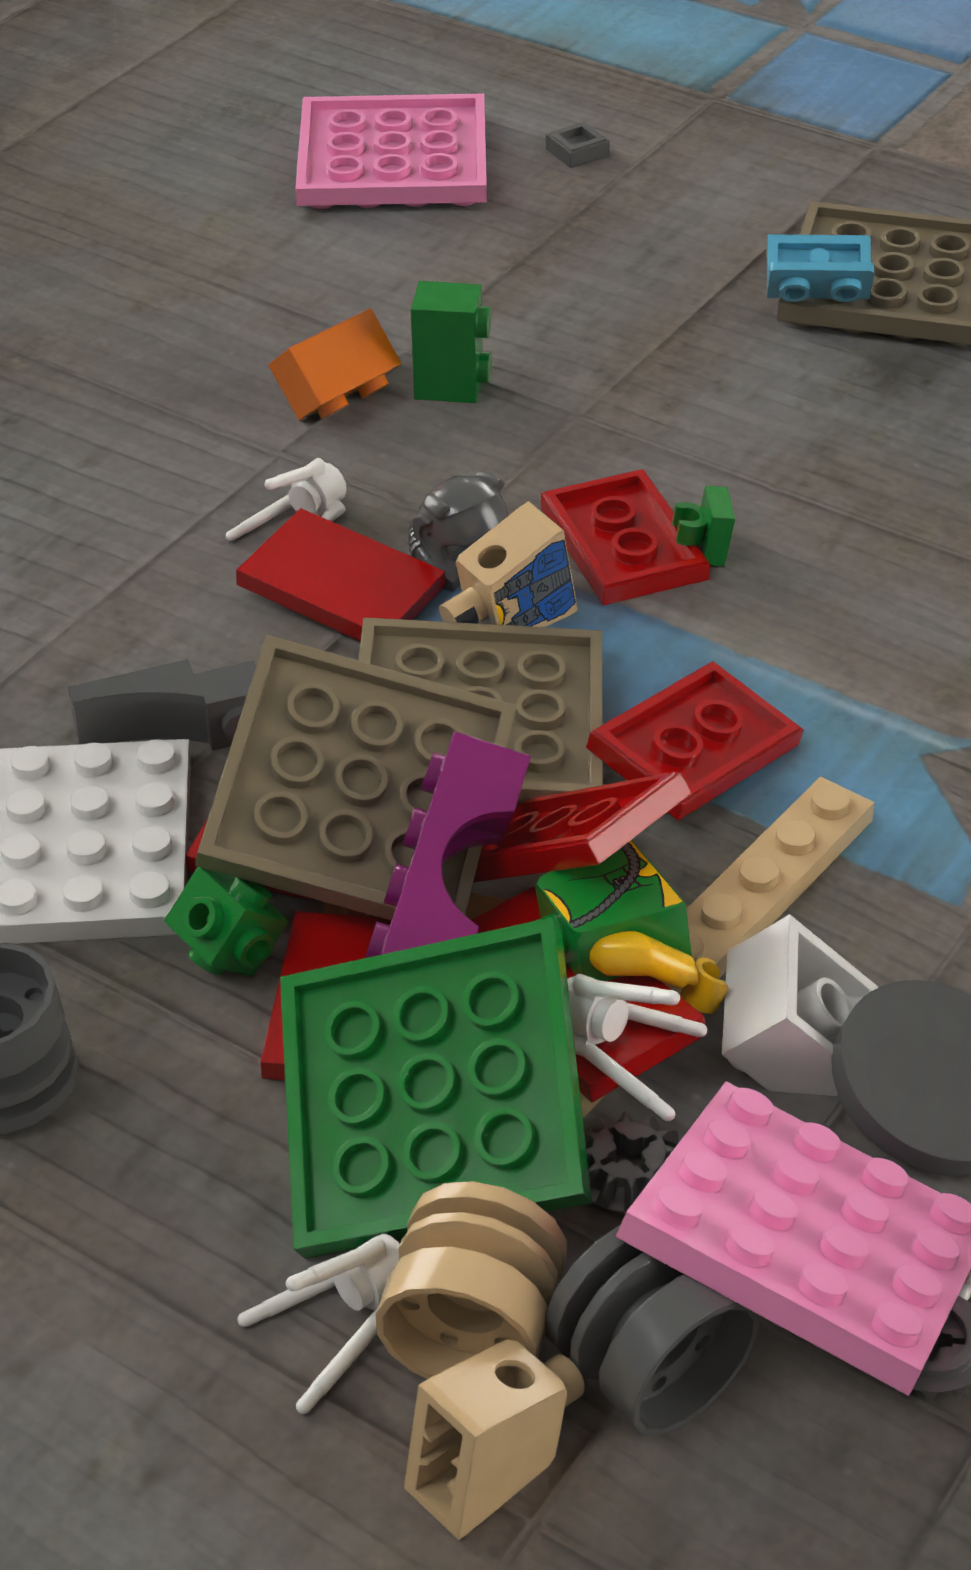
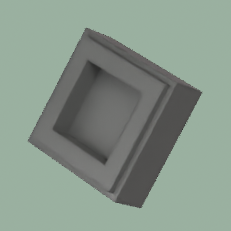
(577, 144)

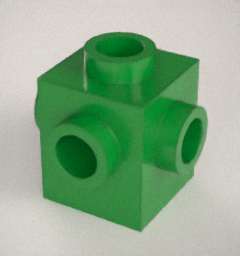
(226, 922)

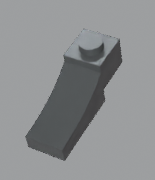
(162, 704)

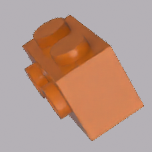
(334, 365)

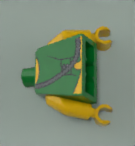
(628, 923)

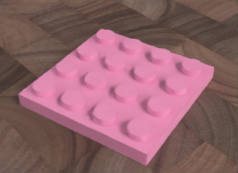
(392, 150)
(808, 1234)

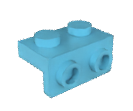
(819, 267)

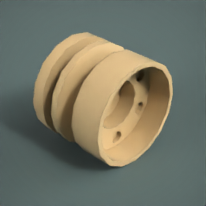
(470, 1276)

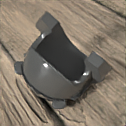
(455, 515)

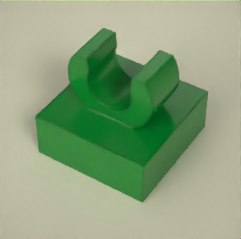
(707, 525)

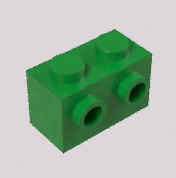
(448, 341)

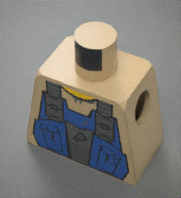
(515, 575)

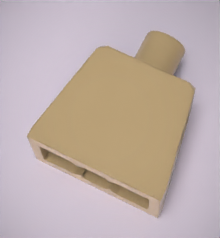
(486, 1431)

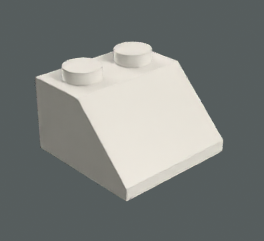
(787, 1007)

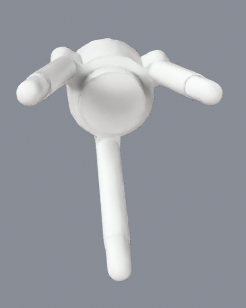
(314, 488)
(602, 1014)
(360, 1282)

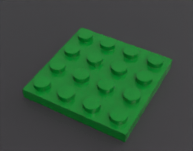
(430, 1076)

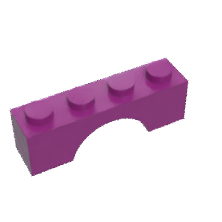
(470, 807)

